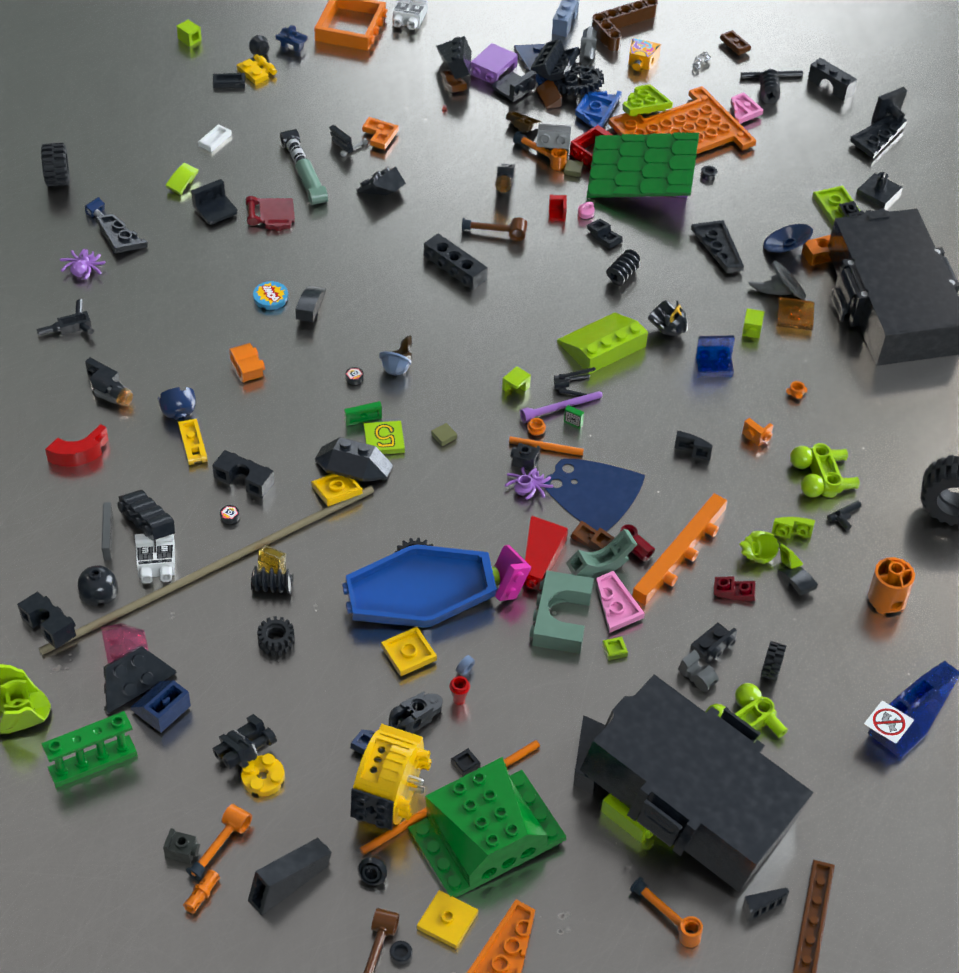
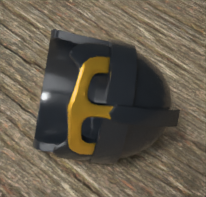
(669, 319)

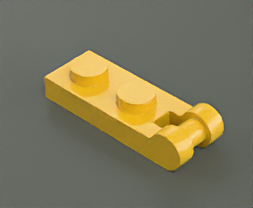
(192, 441)

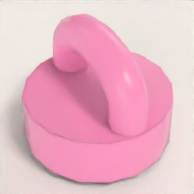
(586, 210)

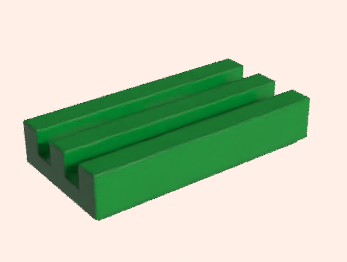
(363, 413)

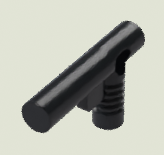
(844, 514)

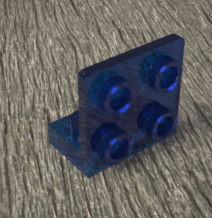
(714, 356)

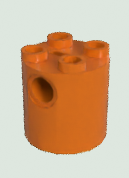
(891, 585)

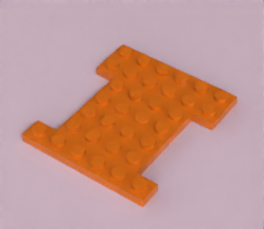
(700, 116)

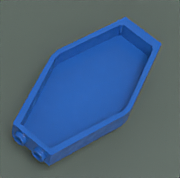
(419, 586)

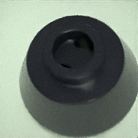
(259, 45)
(372, 870)

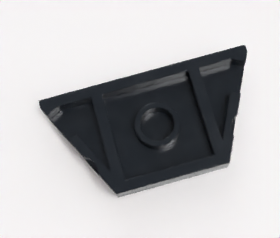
(132, 676)

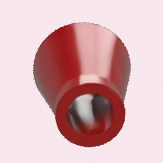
(459, 689)

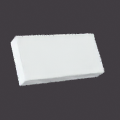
(214, 138)

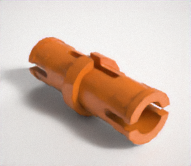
(201, 891)

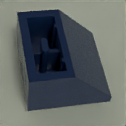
(162, 704)

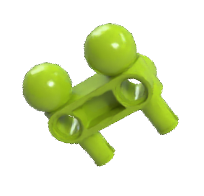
(825, 473)
(751, 701)

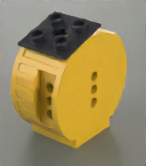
(389, 777)

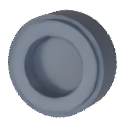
(465, 665)

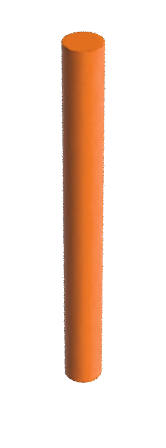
(547, 446)

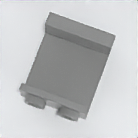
(553, 136)

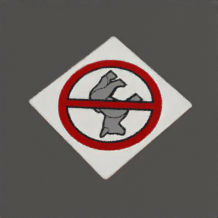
(889, 722)

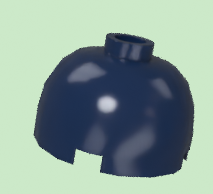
(177, 403)

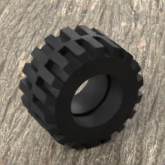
(55, 164)

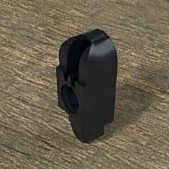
(415, 712)

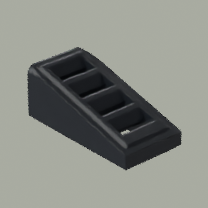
(760, 903)

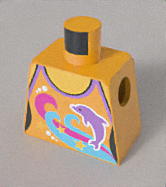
(643, 54)

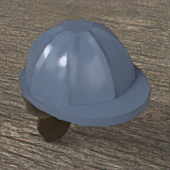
(398, 361)

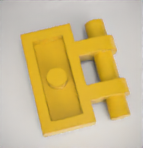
(254, 72)

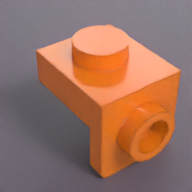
(756, 433)

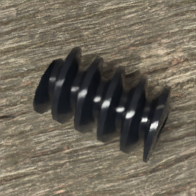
(770, 86)
(623, 267)
(272, 580)

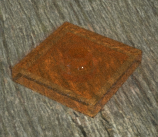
(795, 314)

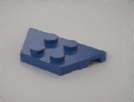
(597, 107)

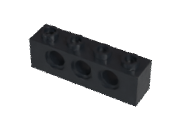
(455, 261)

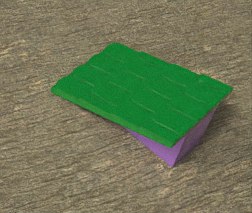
(643, 165)

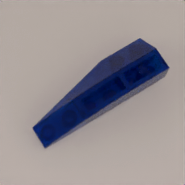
(922, 703)

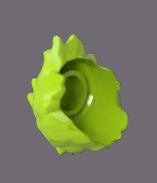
(760, 547)

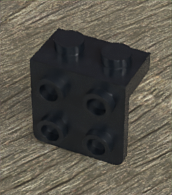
(515, 86)
(212, 202)

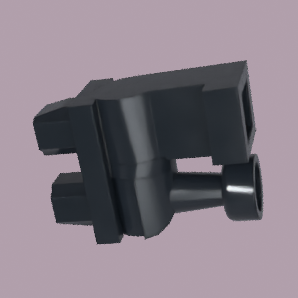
(242, 744)

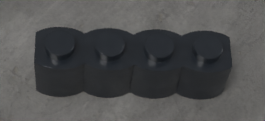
(146, 515)

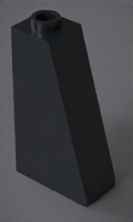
(287, 874)

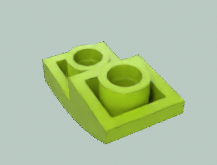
(181, 178)
(787, 525)

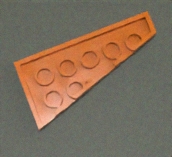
(508, 943)

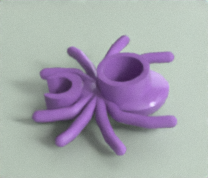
(82, 265)
(526, 483)

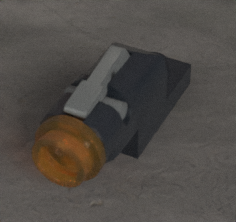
(504, 177)
(106, 383)

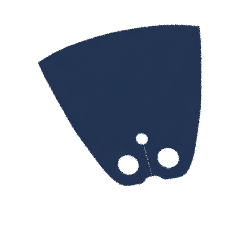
(600, 494)

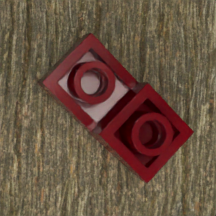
(735, 590)

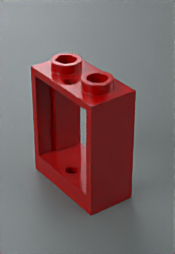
(578, 145)

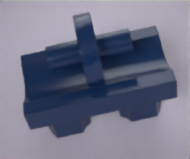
(290, 36)

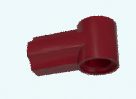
(643, 549)

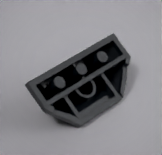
(354, 460)

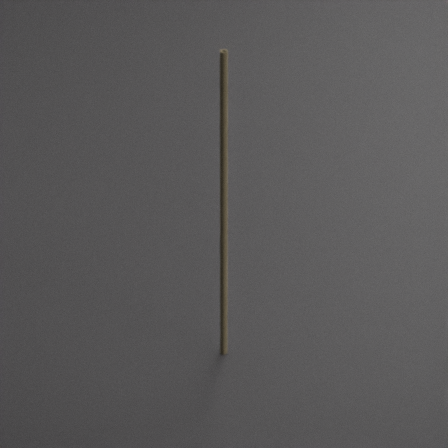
(210, 568)

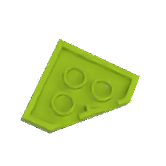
(646, 100)

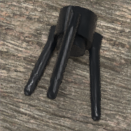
(561, 381)

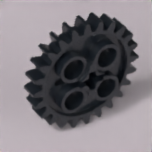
(589, 79)

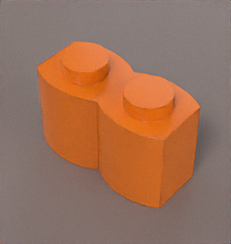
(246, 362)

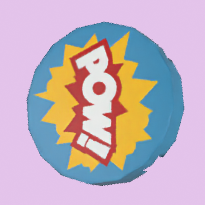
(270, 295)

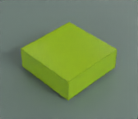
(615, 648)

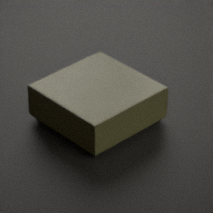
(573, 168)
(444, 434)

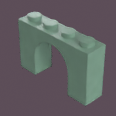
(549, 631)

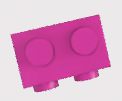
(512, 572)

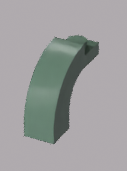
(604, 560)

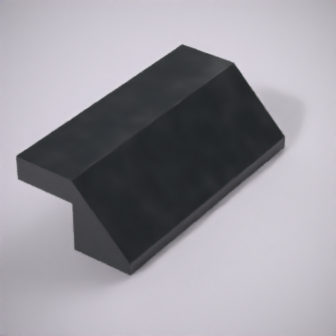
(554, 61)

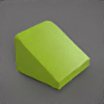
(789, 558)

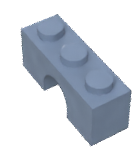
(562, 19)

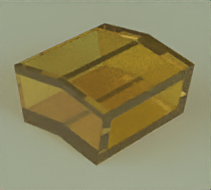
(270, 558)

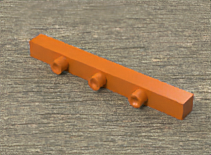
(680, 549)

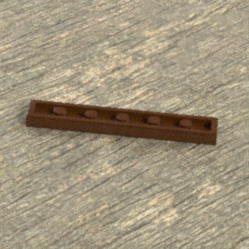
(813, 918)

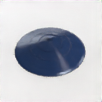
(788, 238)

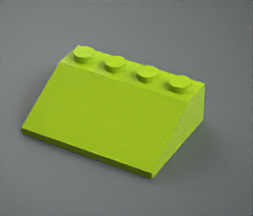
(605, 341)

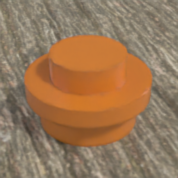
(536, 426)

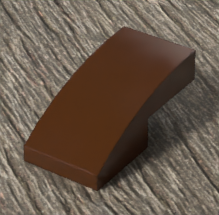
(452, 84)
(590, 537)

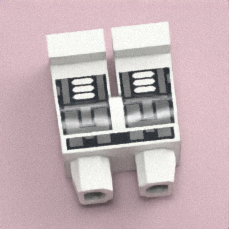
(409, 13)
(155, 564)

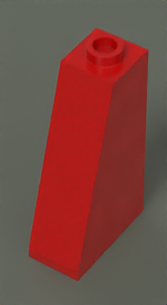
(543, 549)

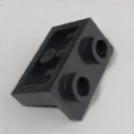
(714, 642)

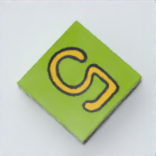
(385, 436)

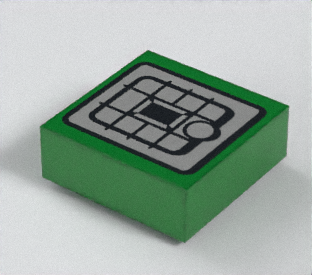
(574, 416)

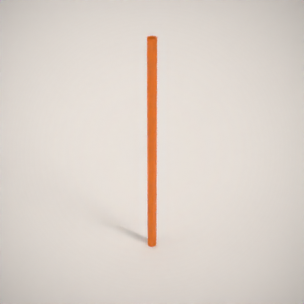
(423, 813)

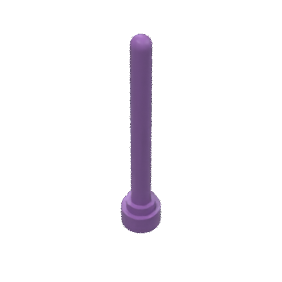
(529, 413)

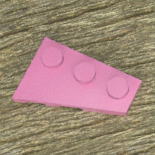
(617, 602)

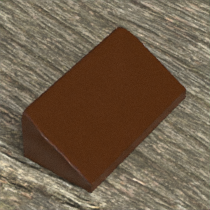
(549, 95)

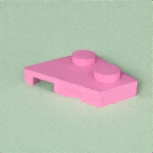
(745, 108)

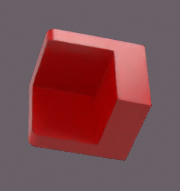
(557, 207)

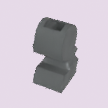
(703, 677)

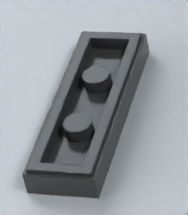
(107, 529)

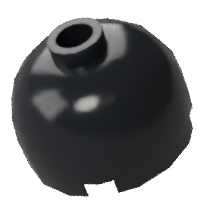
(97, 585)

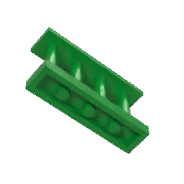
(95, 759)

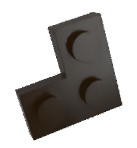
(522, 121)

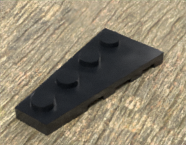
(878, 135)
(719, 243)

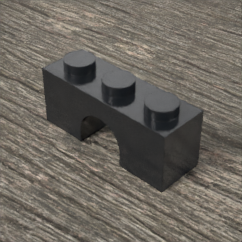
(842, 82)
(231, 466)
(55, 625)

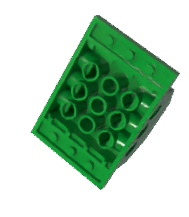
(483, 827)

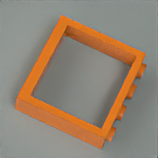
(347, 38)

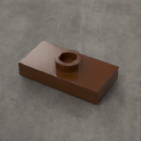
(735, 42)

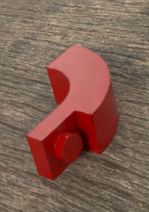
(77, 452)

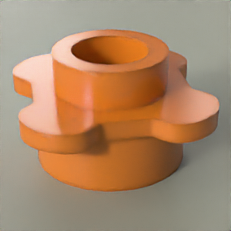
(796, 389)

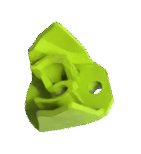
(20, 701)

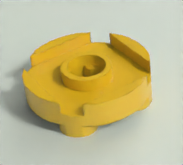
(263, 764)

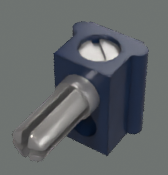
(95, 208)

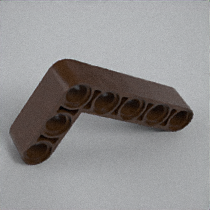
(608, 21)

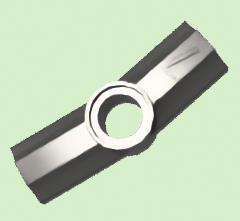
(588, 46)

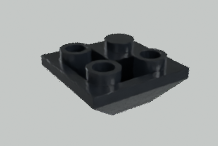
(382, 182)

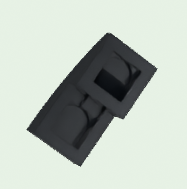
(602, 232)
(699, 447)
(799, 579)

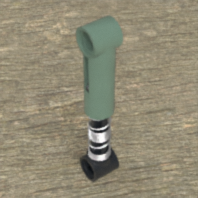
(316, 192)

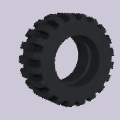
(935, 493)

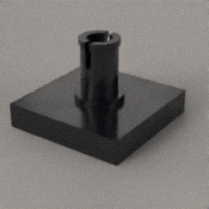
(890, 104)
(879, 190)

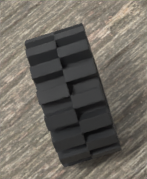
(275, 645)
(773, 660)

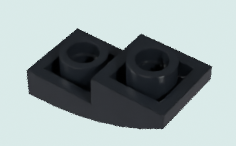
(849, 209)

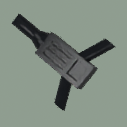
(70, 323)

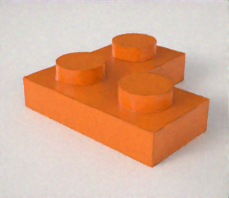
(382, 132)

